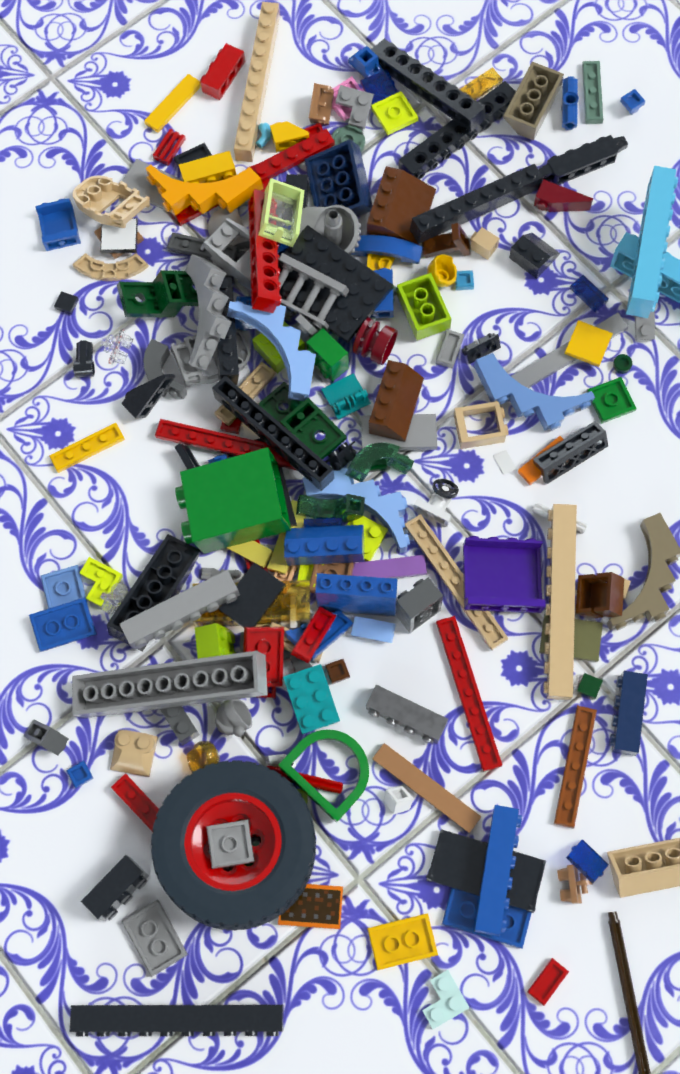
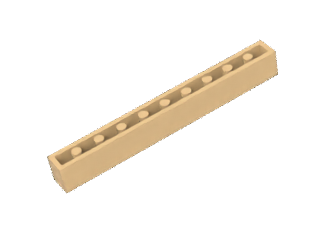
(257, 82)
(561, 602)

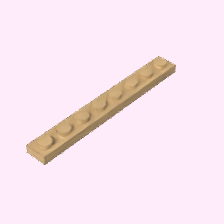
(453, 579)

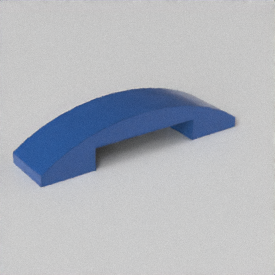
(389, 246)

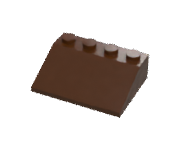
(397, 202)

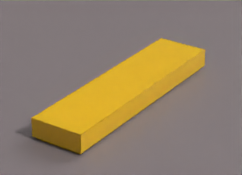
(173, 103)
(87, 447)

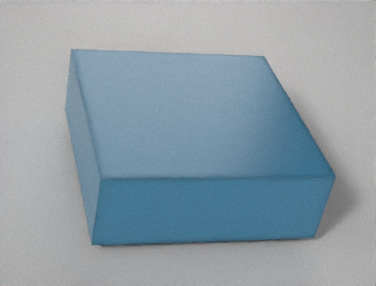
(464, 280)

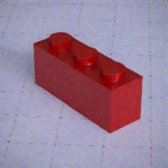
(222, 71)

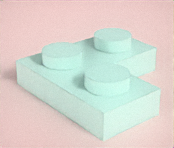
(450, 1002)

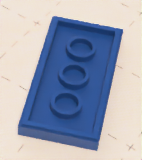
(462, 913)

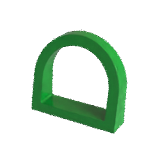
(334, 813)

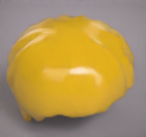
(443, 270)

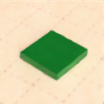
(612, 400)

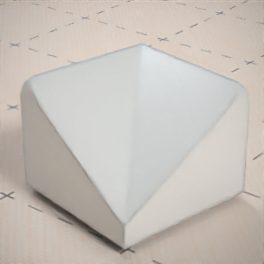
(397, 799)

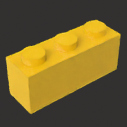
(208, 169)

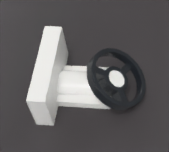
(438, 502)

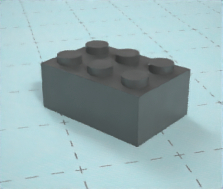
(418, 604)

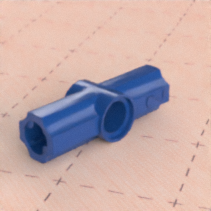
(569, 95)

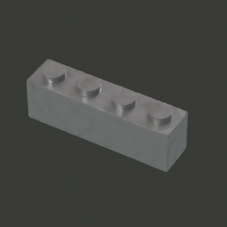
(406, 714)

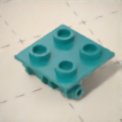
(346, 396)

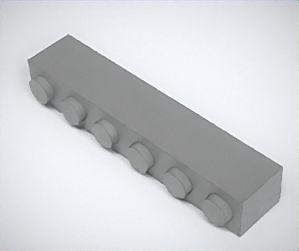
(180, 609)

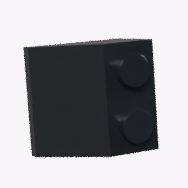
(533, 254)

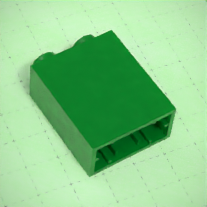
(233, 501)

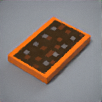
(316, 907)

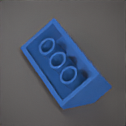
(324, 545)

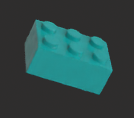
(311, 699)

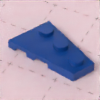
(337, 629)

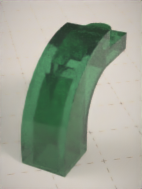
(378, 454)
(348, 507)

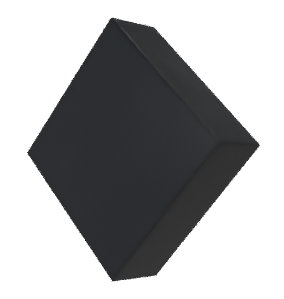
(66, 302)

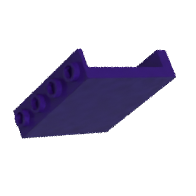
(502, 575)

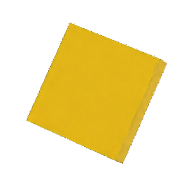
(588, 343)

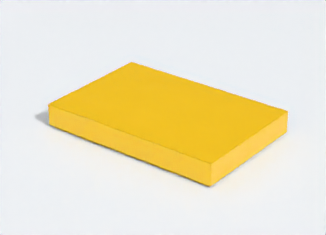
(402, 941)

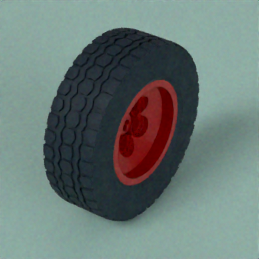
(282, 859)

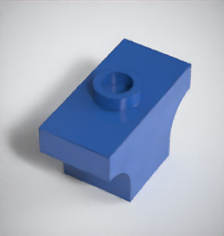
(365, 62)

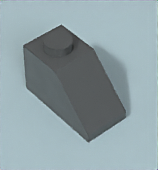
(46, 737)

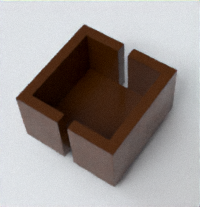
(600, 595)

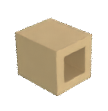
(484, 243)

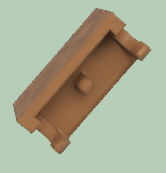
(321, 104)

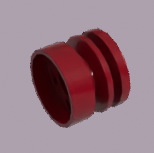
(376, 341)

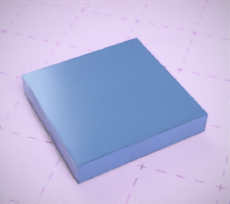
(63, 586)

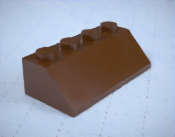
(395, 401)

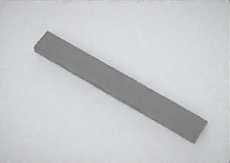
(557, 359)

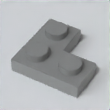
(358, 101)

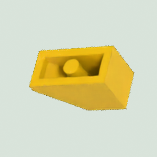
(286, 135)

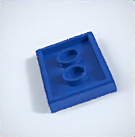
(62, 624)

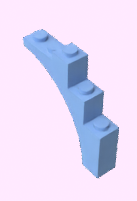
(286, 341)
(384, 508)

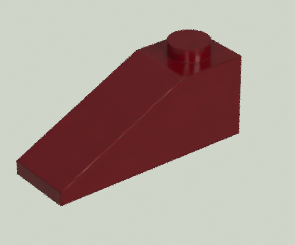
(560, 199)

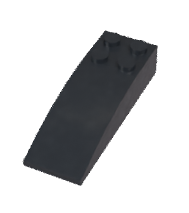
(157, 583)

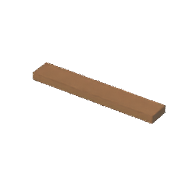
(426, 788)

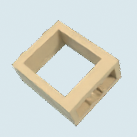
(480, 440)

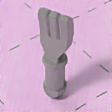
(210, 572)

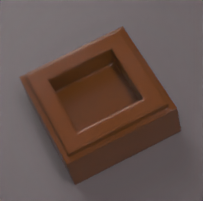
(337, 671)

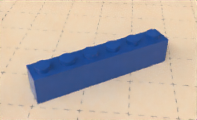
(497, 870)

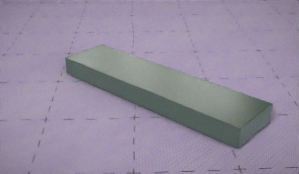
(592, 92)

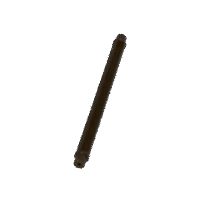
(628, 994)

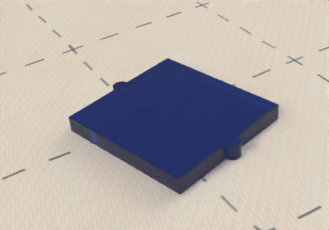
(379, 85)
(587, 861)

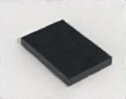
(257, 594)

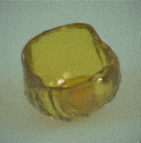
(201, 755)

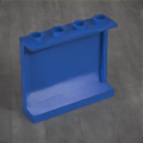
(357, 594)

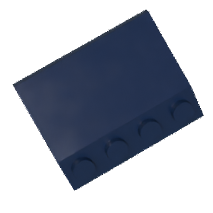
(339, 178)

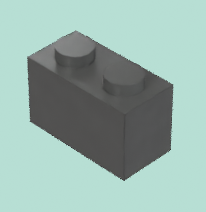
(180, 724)

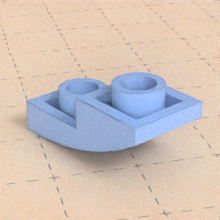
(373, 629)

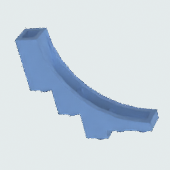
(549, 409)

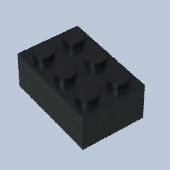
(115, 889)

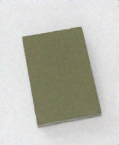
(586, 639)

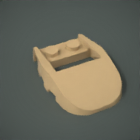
(99, 192)

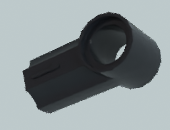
(84, 362)

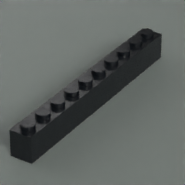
(177, 1018)

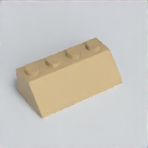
(646, 867)

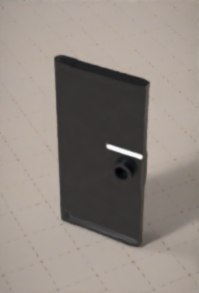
(460, 865)

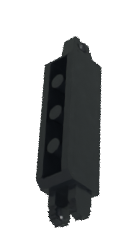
(583, 159)

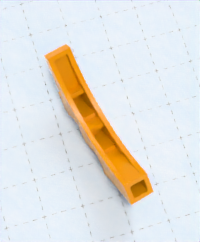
(203, 196)

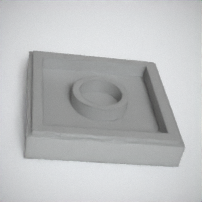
(230, 844)

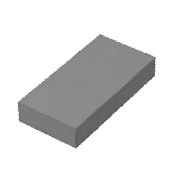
(450, 348)

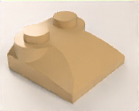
(133, 752)

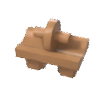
(574, 893)

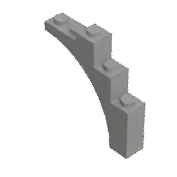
(211, 301)

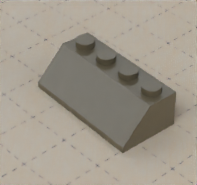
(533, 100)

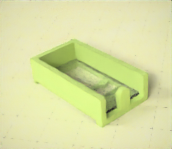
(281, 212)

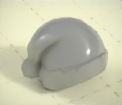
(233, 718)

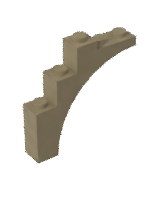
(661, 551)

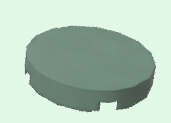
(349, 132)

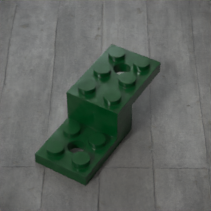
(161, 297)
(304, 421)

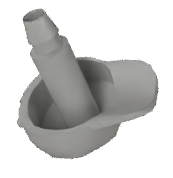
(334, 223)

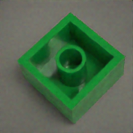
(330, 355)

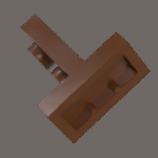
(447, 243)

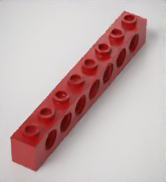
(263, 260)

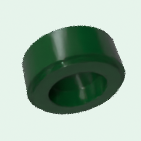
(622, 363)

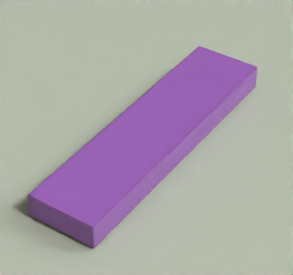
(392, 568)

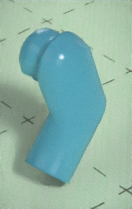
(265, 135)

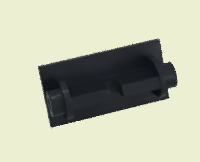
(486, 346)
(342, 456)

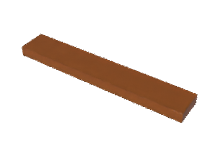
(575, 767)

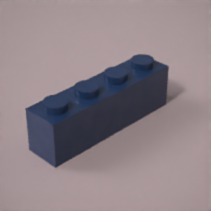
(629, 713)

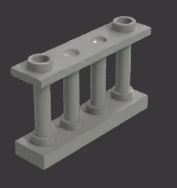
(320, 280)

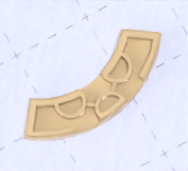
(110, 271)

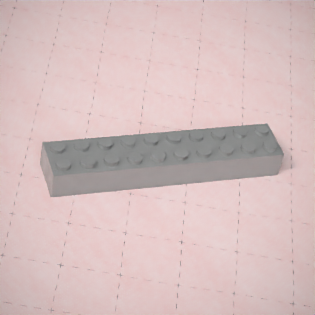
(170, 685)

